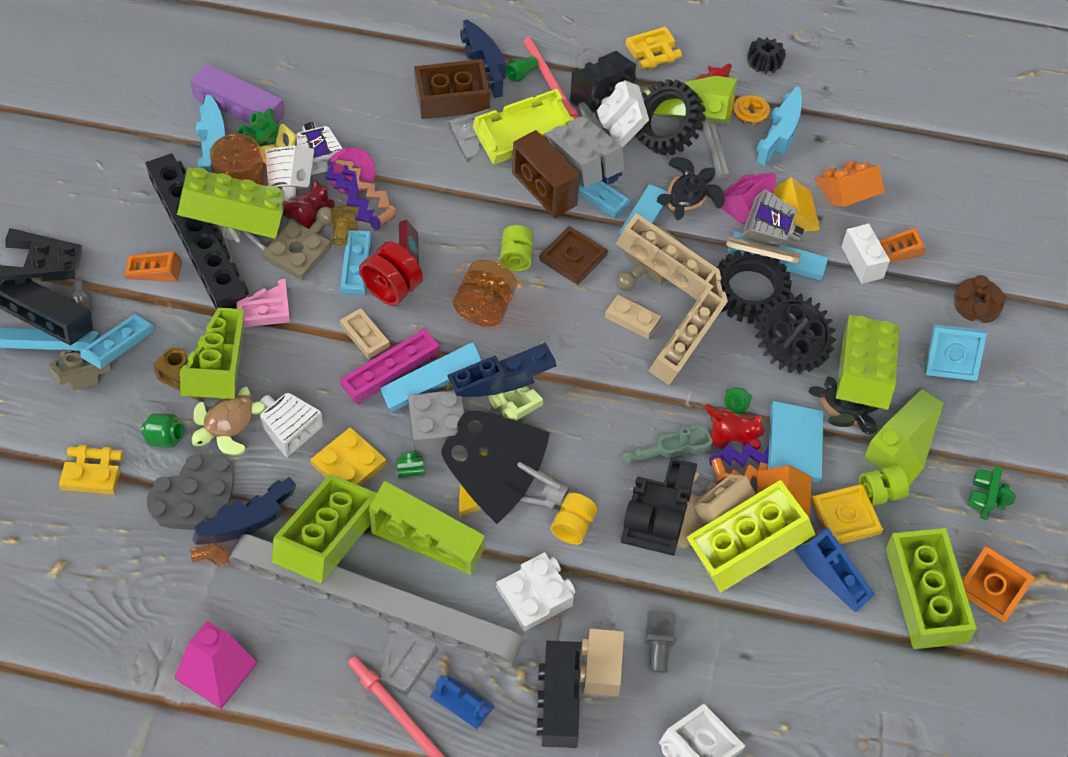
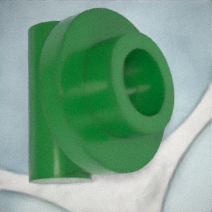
(737, 399)
(410, 465)

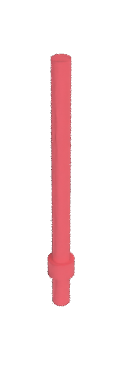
(550, 79)
(371, 681)

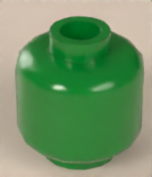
(162, 430)

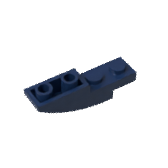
(481, 46)
(502, 376)
(239, 519)

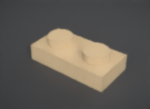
(633, 316)
(364, 333)

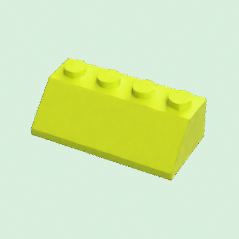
(751, 536)

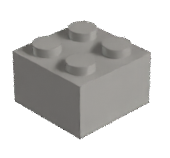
(434, 421)

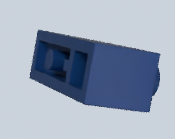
(834, 568)

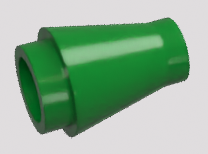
(520, 68)

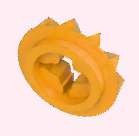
(757, 105)

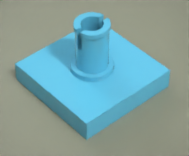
(955, 352)

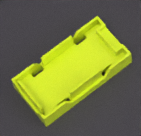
(517, 121)

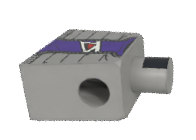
(771, 221)

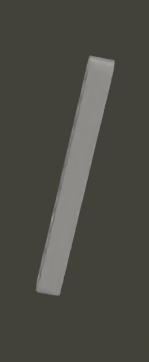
(386, 605)

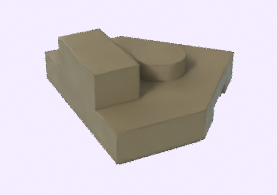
(75, 370)

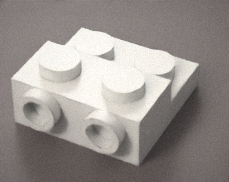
(623, 112)
(536, 591)
(700, 736)

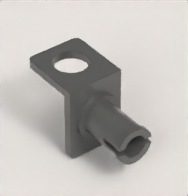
(660, 642)

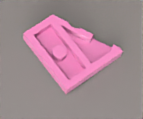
(266, 306)

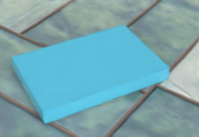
(796, 438)

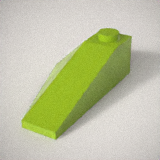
(717, 97)
(907, 436)

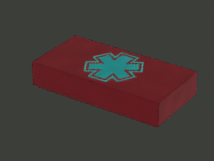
(409, 238)

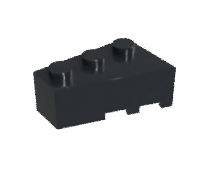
(599, 79)
(559, 694)

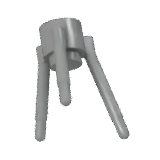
(233, 234)
(553, 491)

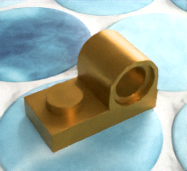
(168, 371)

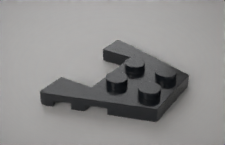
(46, 258)

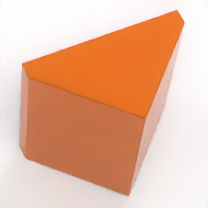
(795, 481)
(996, 583)

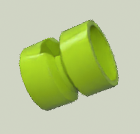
(516, 248)
(885, 485)

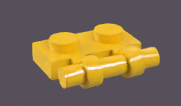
(652, 42)
(91, 478)

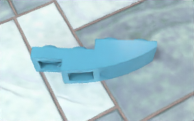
(783, 127)
(209, 129)

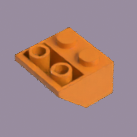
(851, 183)

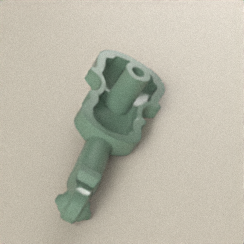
(690, 439)

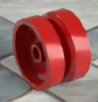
(391, 273)

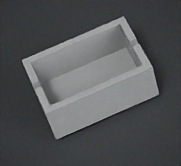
(582, 147)

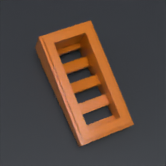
(903, 238)
(169, 267)

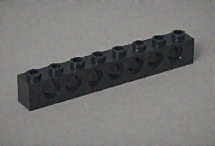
(197, 236)

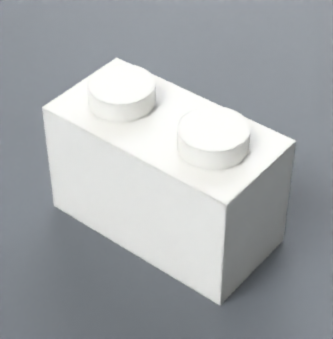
(865, 253)

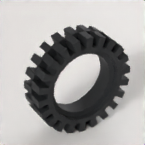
(691, 122)
(739, 263)

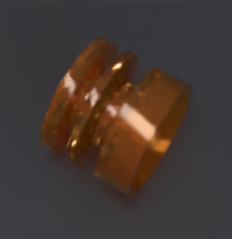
(238, 157)
(485, 293)

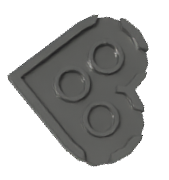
(195, 494)

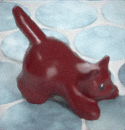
(305, 206)

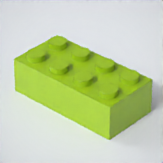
(231, 202)
(868, 362)
(323, 529)
(930, 588)

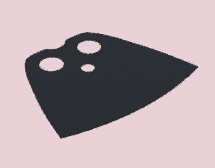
(496, 479)

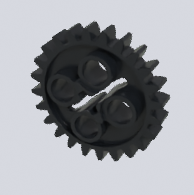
(814, 348)

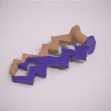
(353, 186)

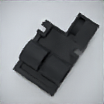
(659, 508)

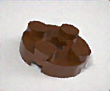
(982, 288)

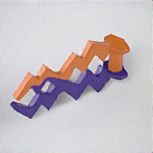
(730, 454)

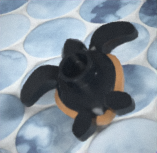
(689, 189)
(844, 412)

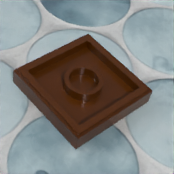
(573, 255)

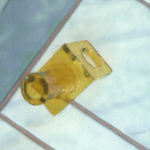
(343, 220)

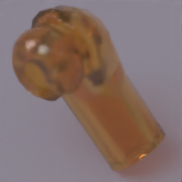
(211, 552)

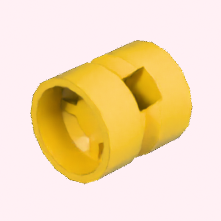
(574, 518)

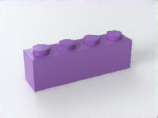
(234, 94)

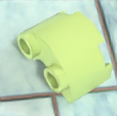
(516, 403)

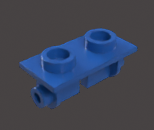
(461, 701)

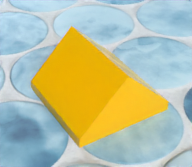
(800, 199)

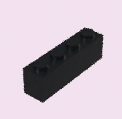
(45, 310)

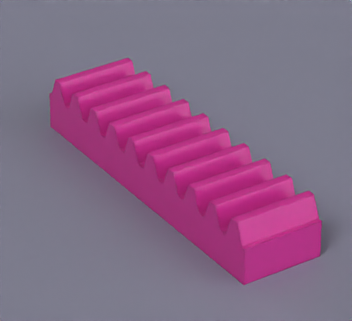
(390, 366)

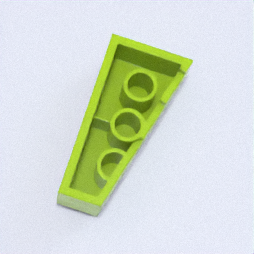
(216, 360)
(424, 529)

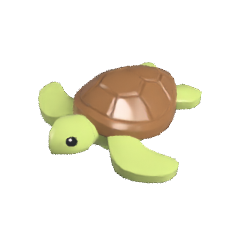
(225, 420)

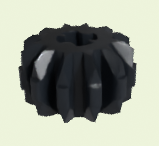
(766, 55)

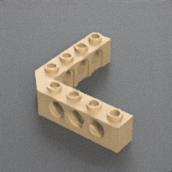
(688, 273)

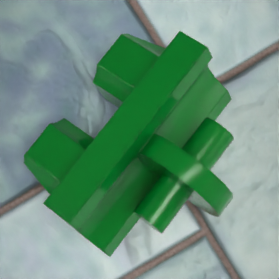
(262, 128)
(986, 501)

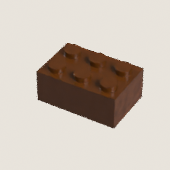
(451, 88)
(545, 173)

